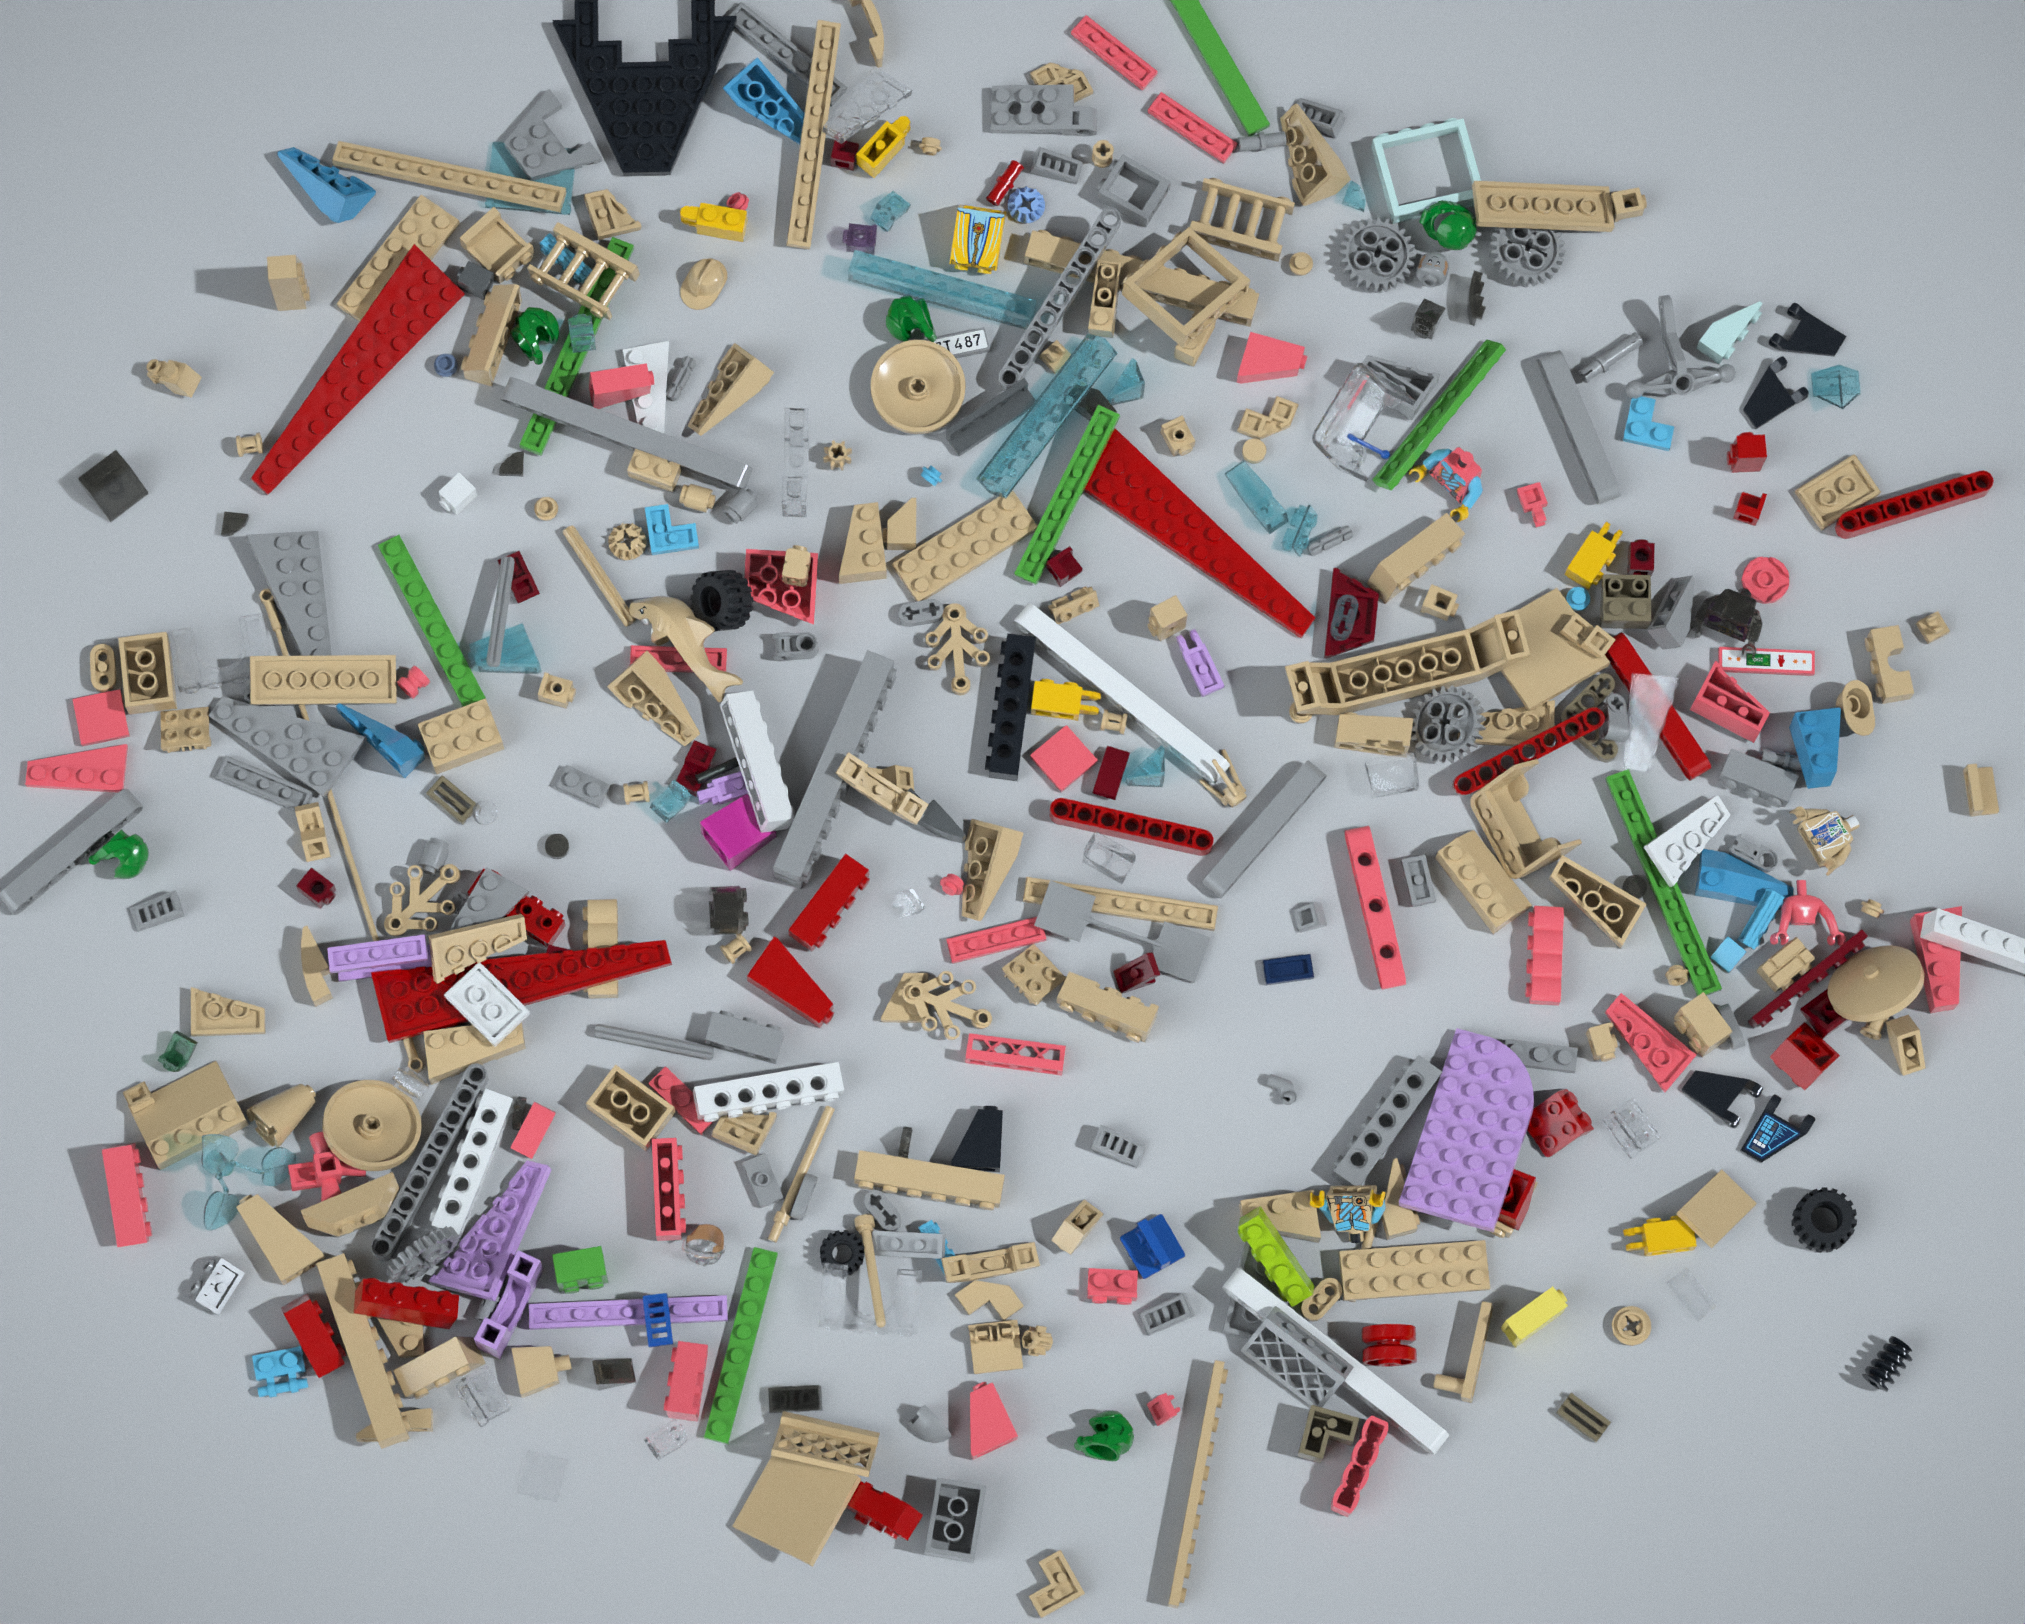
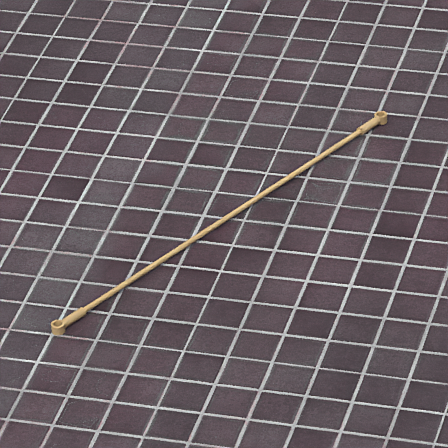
(276, 627)

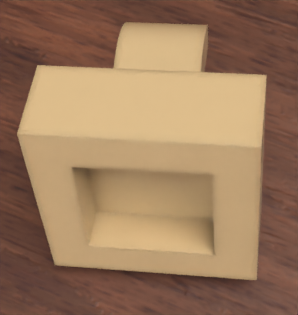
(1055, 356)
(1932, 627)

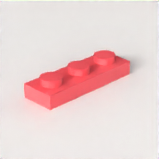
(680, 1097)

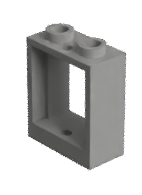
(1140, 216)

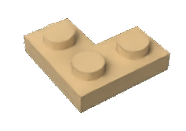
(1062, 1587)

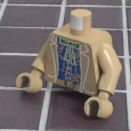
(1826, 835)

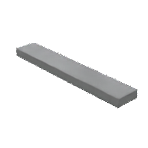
(779, 47)

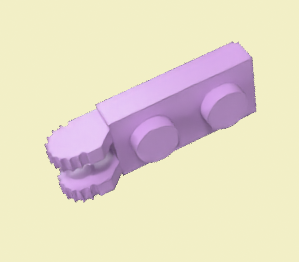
(1200, 665)

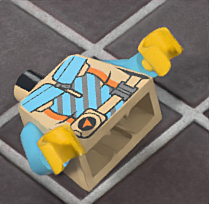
(1351, 1208)

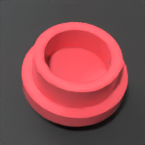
(738, 201)
(952, 884)

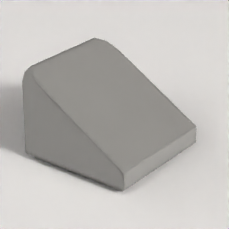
(1310, 917)

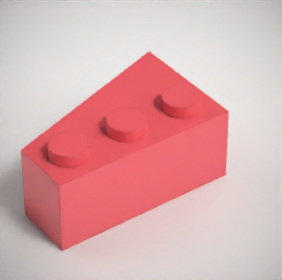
(1729, 705)
(686, 1381)

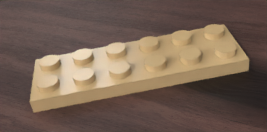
(1543, 206)
(422, 225)
(964, 546)
(323, 680)
(1414, 1270)

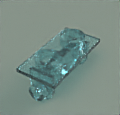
(1304, 519)

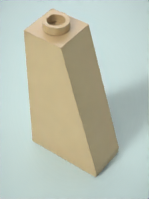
(280, 1241)

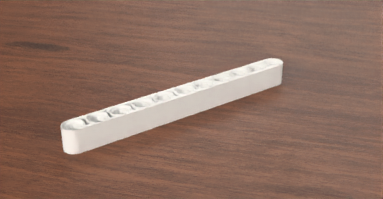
(1120, 692)
(1360, 1380)

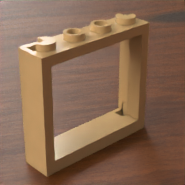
(1185, 334)

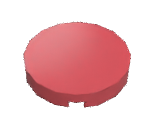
(1766, 579)

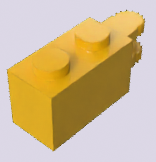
(883, 146)
(716, 221)
(1592, 557)
(1062, 700)
(1662, 1237)

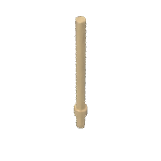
(782, 1217)

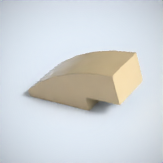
(314, 968)
(420, 1421)

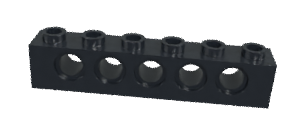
(1008, 767)

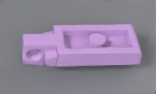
(723, 790)

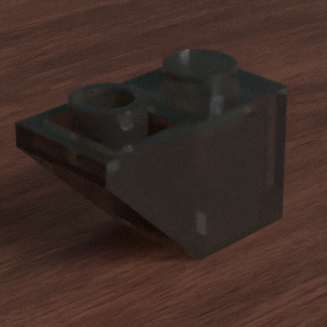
(1427, 319)

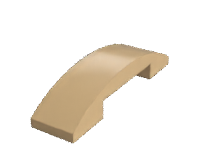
(876, 43)
(881, 790)
(990, 1264)

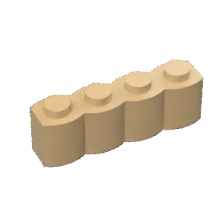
(601, 933)

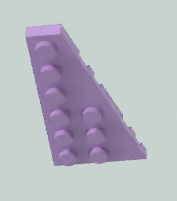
(491, 1244)

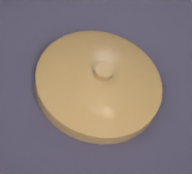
(917, 386)
(1876, 983)
(371, 1125)

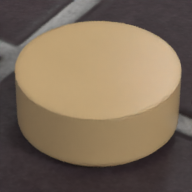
(1254, 451)

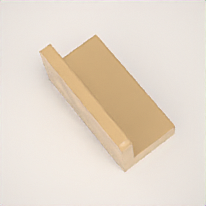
(1980, 790)

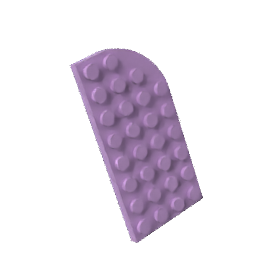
(1471, 1133)

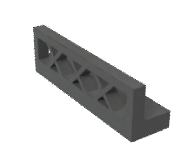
(990, 417)

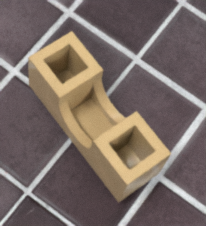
(1891, 684)

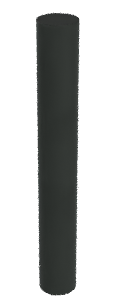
(717, 770)

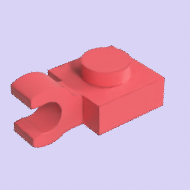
(1533, 499)

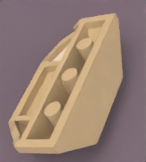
(353, 1208)

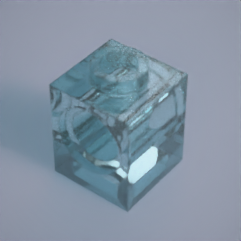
(581, 333)

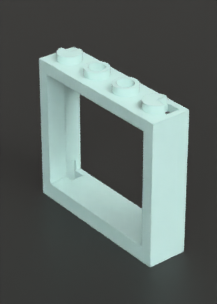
(1407, 135)

